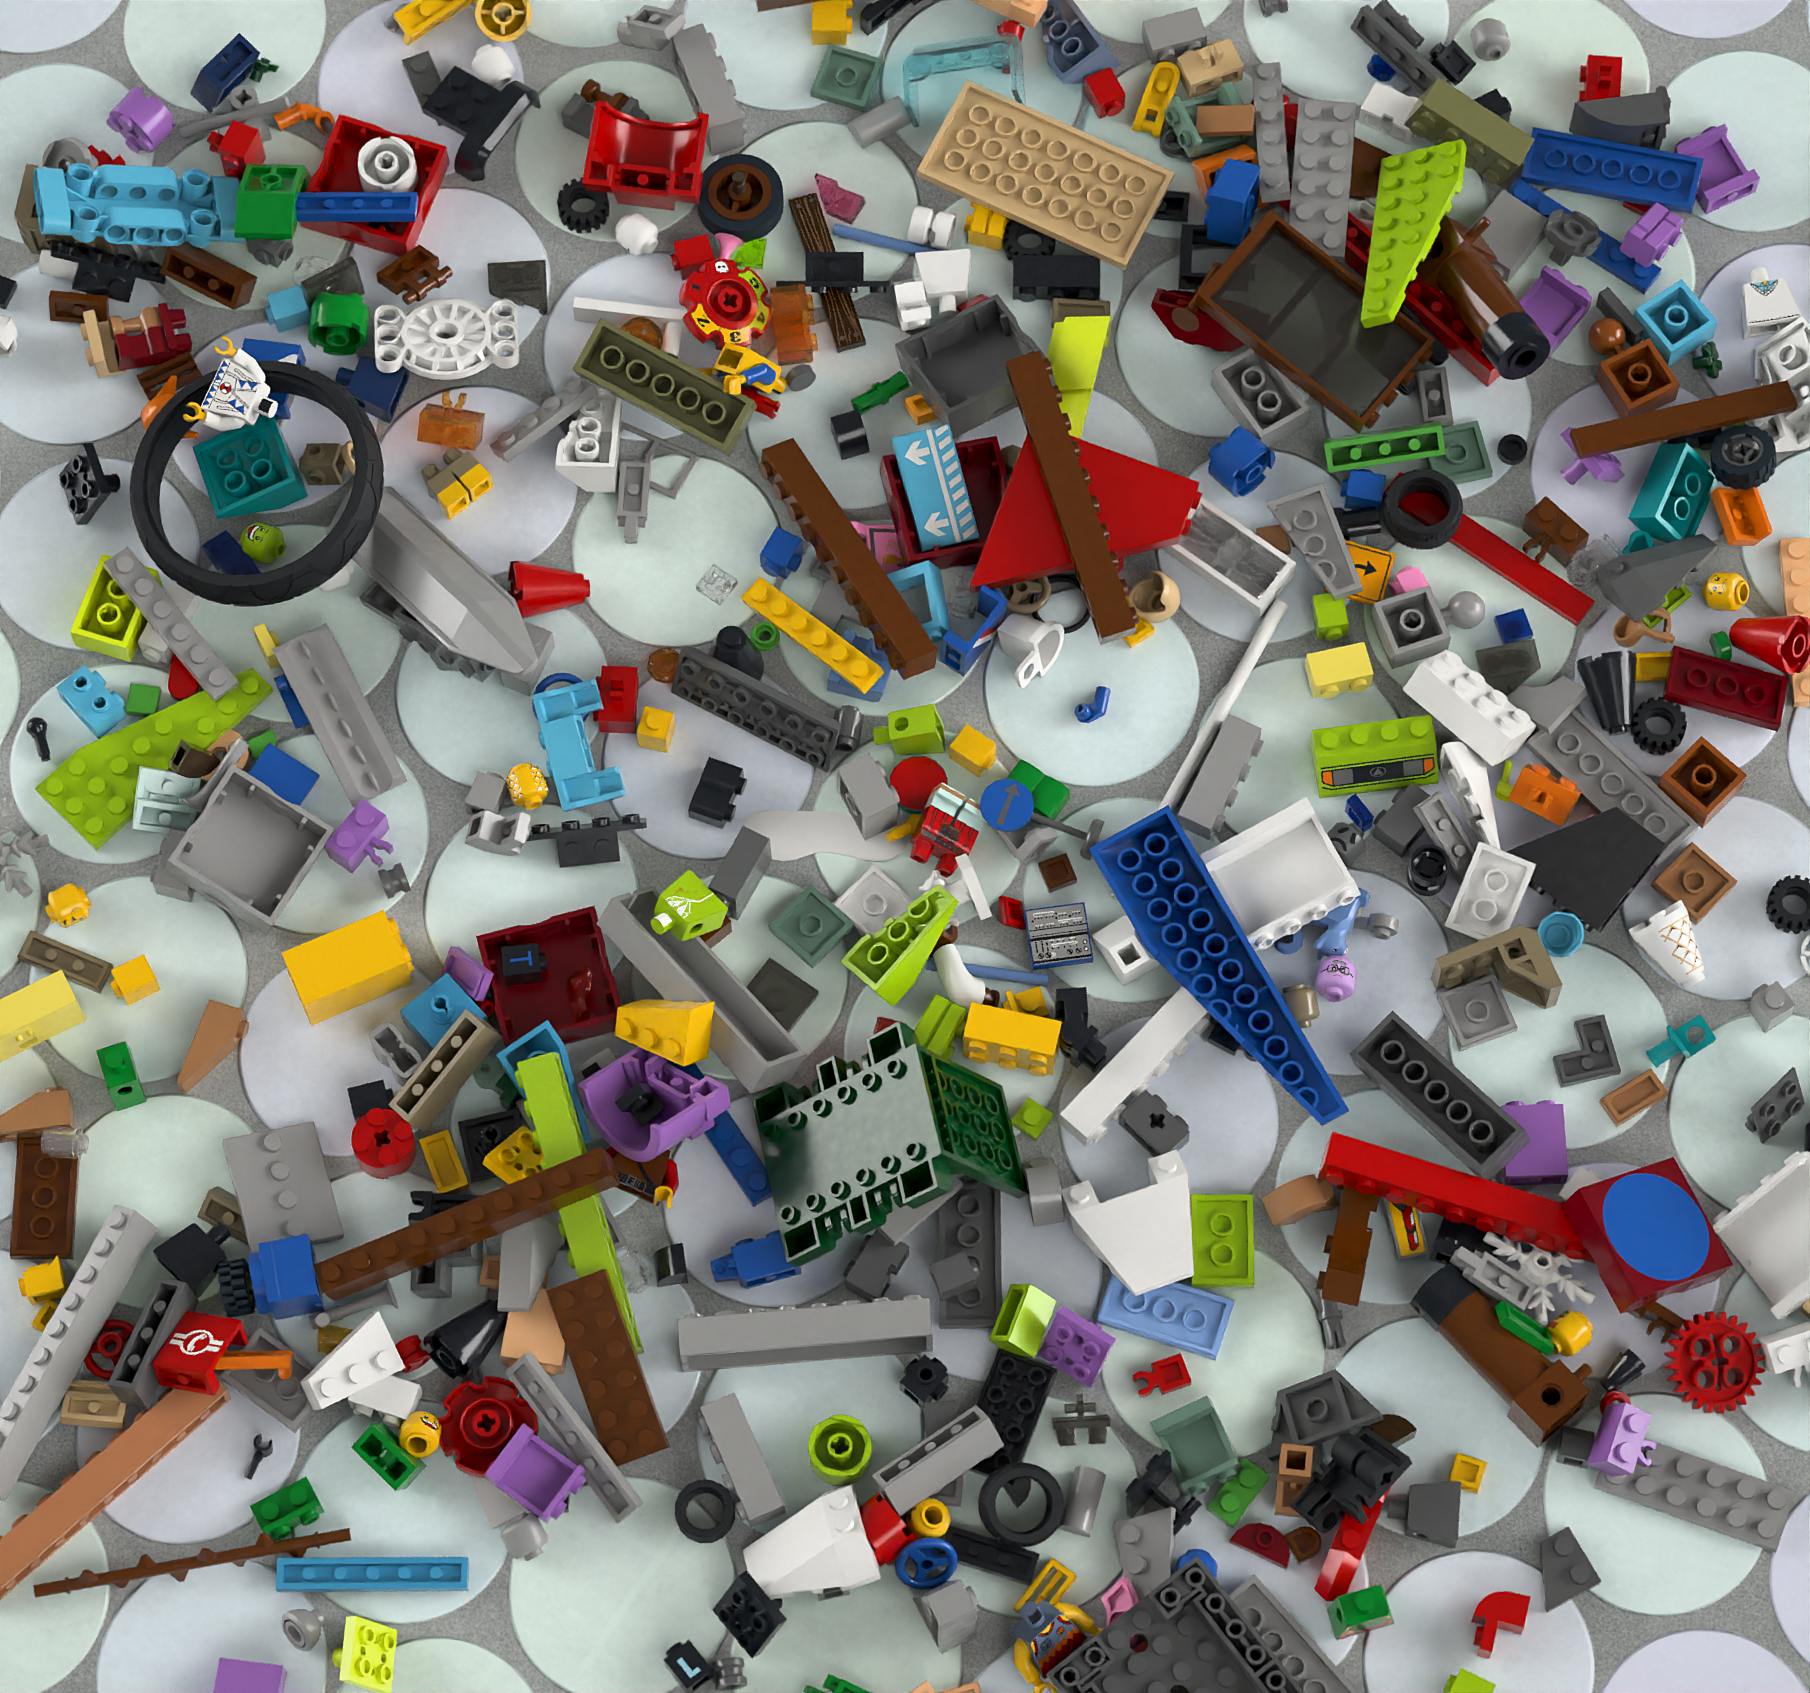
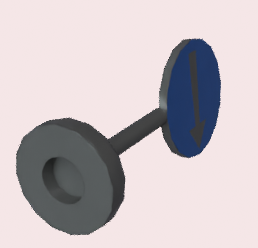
(1010, 805)

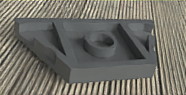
(1318, 1412)

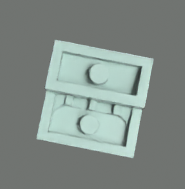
(160, 801)

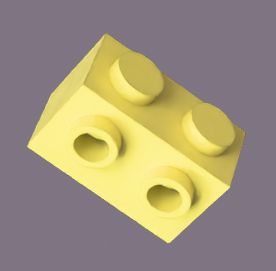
(1339, 670)

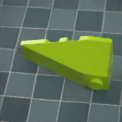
(898, 951)

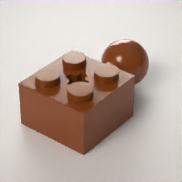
(1634, 377)

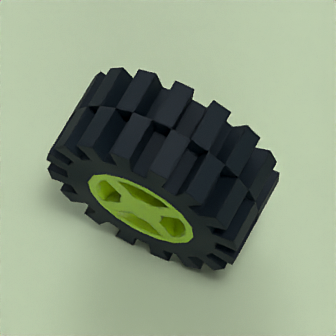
(234, 1287)

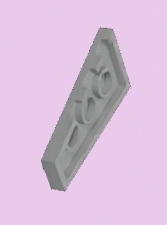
(1318, 537)
(1146, 1550)

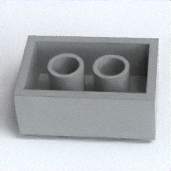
(1260, 397)

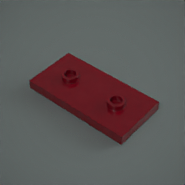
(1725, 688)

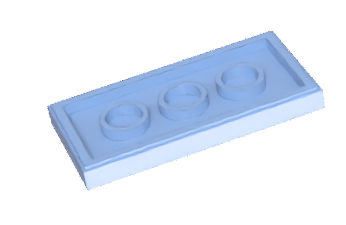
(1169, 1315)

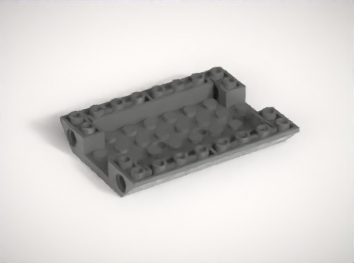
(1192, 1642)

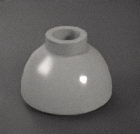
(303, 1627)

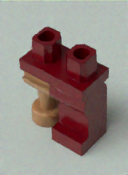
(156, 340)

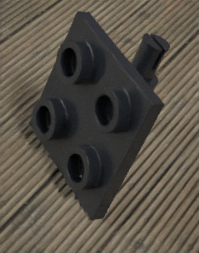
(1141, 1490)

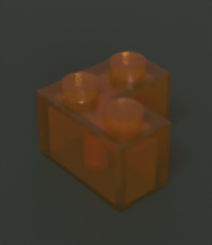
(791, 320)

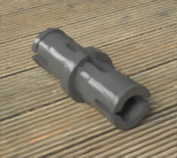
(1399, 23)
(1331, 1321)

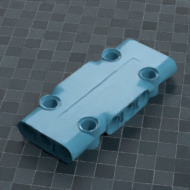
(136, 205)

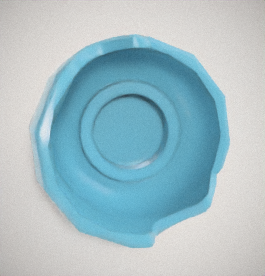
(1561, 934)

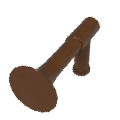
(1186, 317)

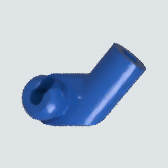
(1096, 709)

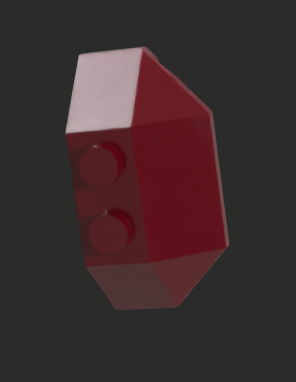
(1209, 331)

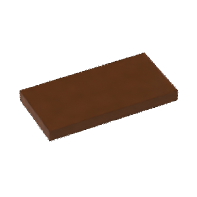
(43, 1204)

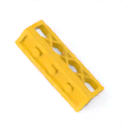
(424, 15)

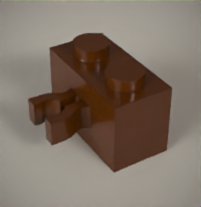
(1553, 532)

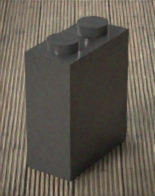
(741, 871)

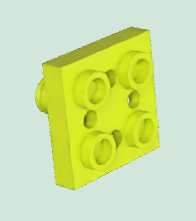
(366, 1655)

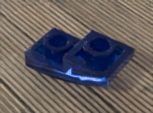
(228, 555)

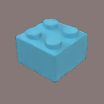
(1676, 322)

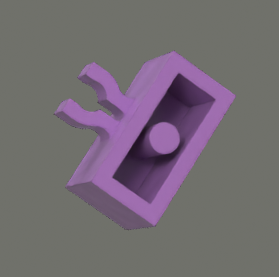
(358, 837)
(1620, 1440)

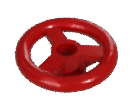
(106, 1340)

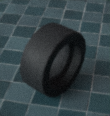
(705, 1535)

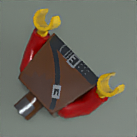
(647, 1180)

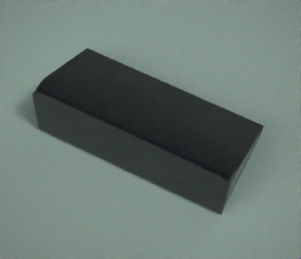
(1174, 206)

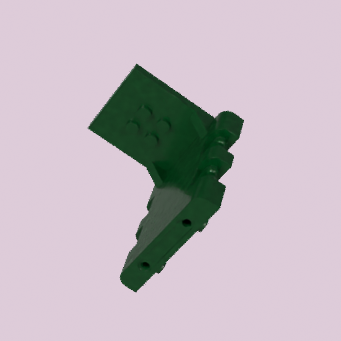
(879, 1136)

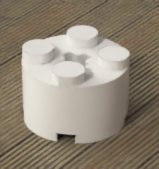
(387, 166)

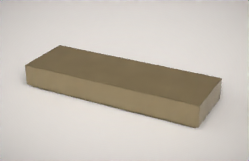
(75, 964)

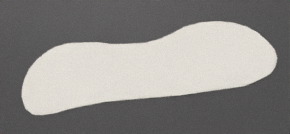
(811, 832)

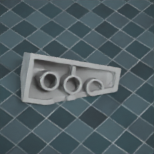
(525, 1259)

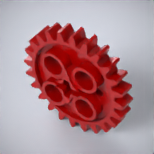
(1741, 1360)

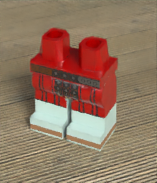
(946, 828)

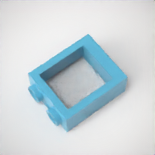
(924, 594)

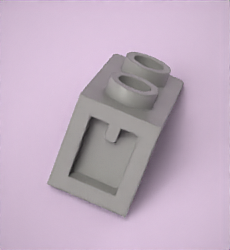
(1030, 845)

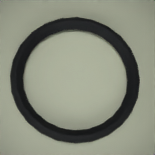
(1082, 622)

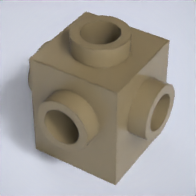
(323, 464)

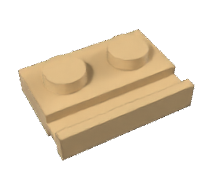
(92, 1405)

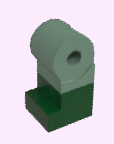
(492, 1076)

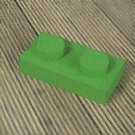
(1238, 1493)

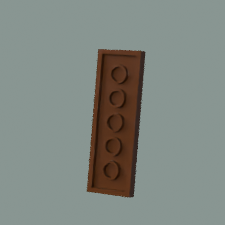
(608, 1368)

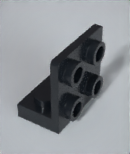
(1457, 1234)

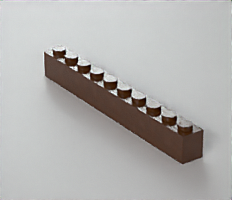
(1071, 498)
(848, 559)
(467, 1224)

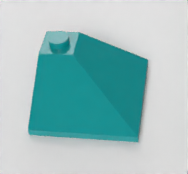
(249, 470)

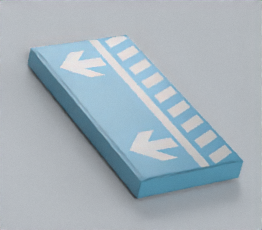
(935, 488)

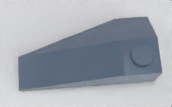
(1073, 43)

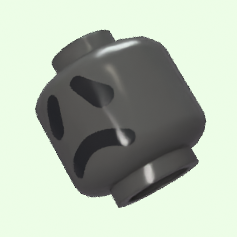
(1347, 841)

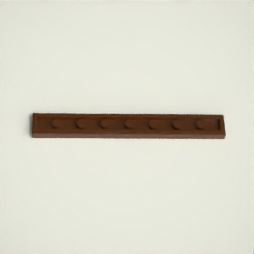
(1683, 419)

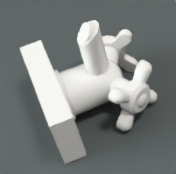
(964, 890)

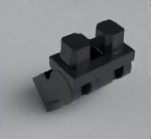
(1076, 1040)

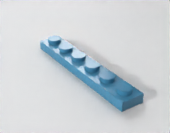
(372, 1574)

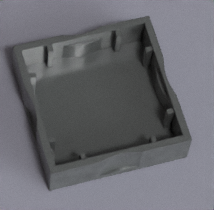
(963, 364)

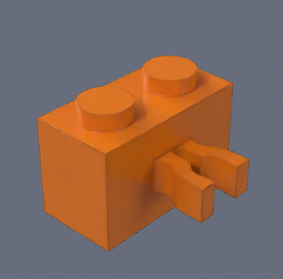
(1545, 794)

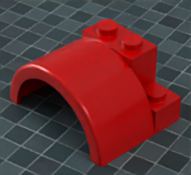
(645, 159)

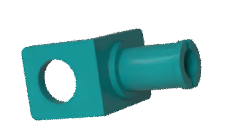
(1679, 1042)

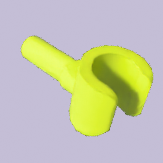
(1503, 788)

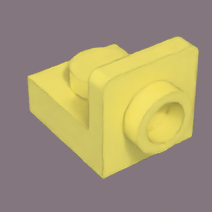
(266, 642)

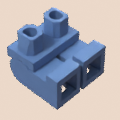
(868, 647)

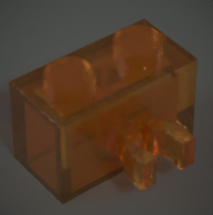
(451, 425)

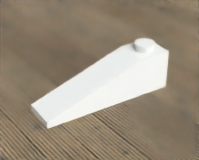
(592, 445)
(1469, 784)

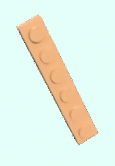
(1796, 596)

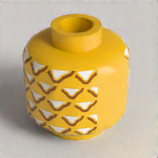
(527, 786)

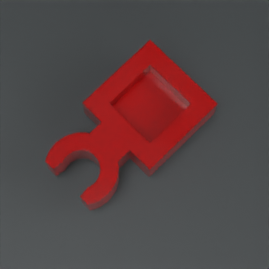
(1167, 1374)

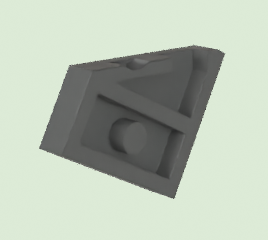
(1565, 1569)

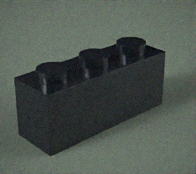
(1055, 277)

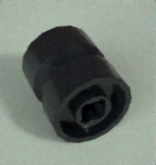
(1428, 870)

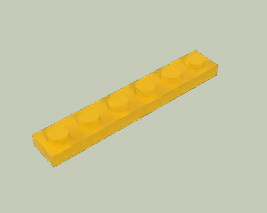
(812, 635)

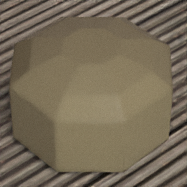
(1010, 456)

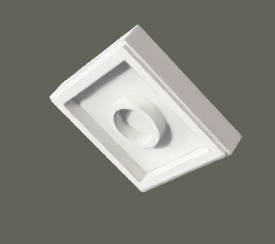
(873, 901)

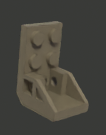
(28, 223)
(1516, 960)

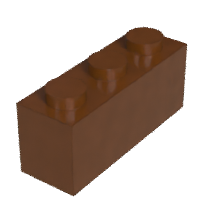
(208, 275)

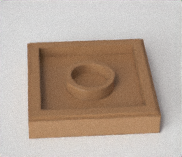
(1694, 881)

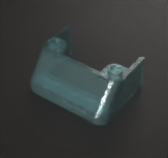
(994, 50)

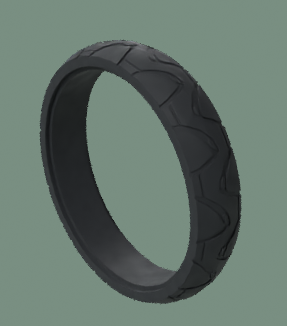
(300, 575)

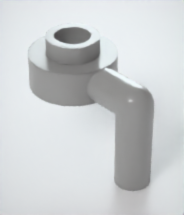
(1380, 925)

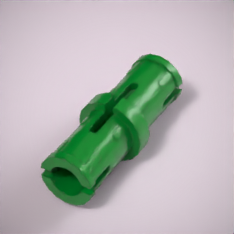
(880, 393)

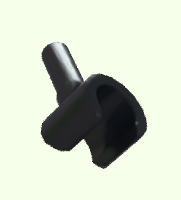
(260, 1453)

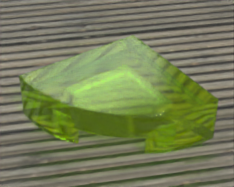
(752, 254)

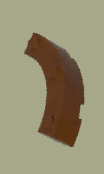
(1348, 1248)

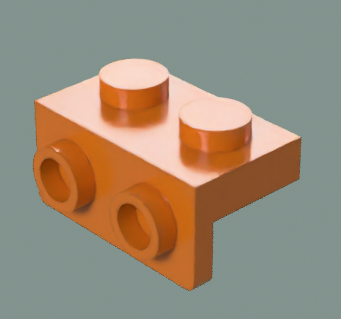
(1741, 515)

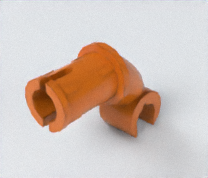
(302, 112)

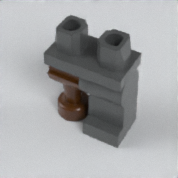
(578, 114)

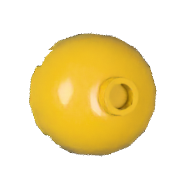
(503, 18)

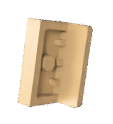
(101, 345)

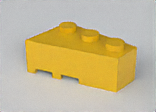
(668, 1028)

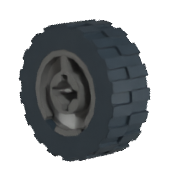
(1743, 457)

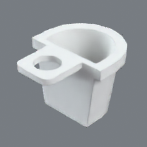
(1031, 644)

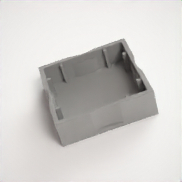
(249, 849)

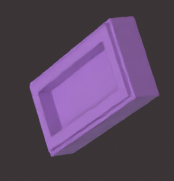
(467, 973)

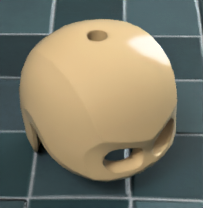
(1152, 595)

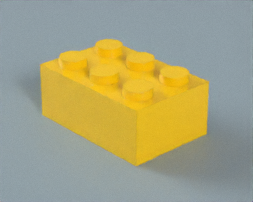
(1011, 1039)

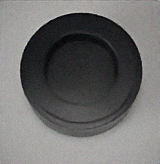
(1512, 449)

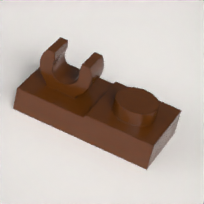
(71, 305)
(1660, 1317)

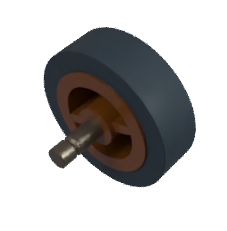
(741, 197)

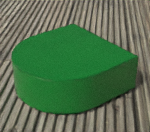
(1721, 645)

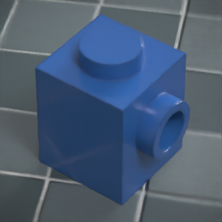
(1363, 489)
(781, 554)

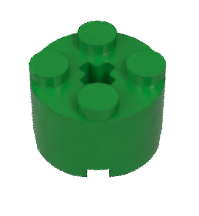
(339, 323)

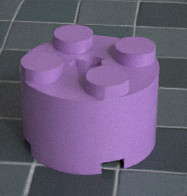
(141, 121)

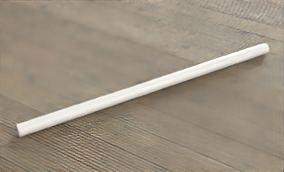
(1222, 707)

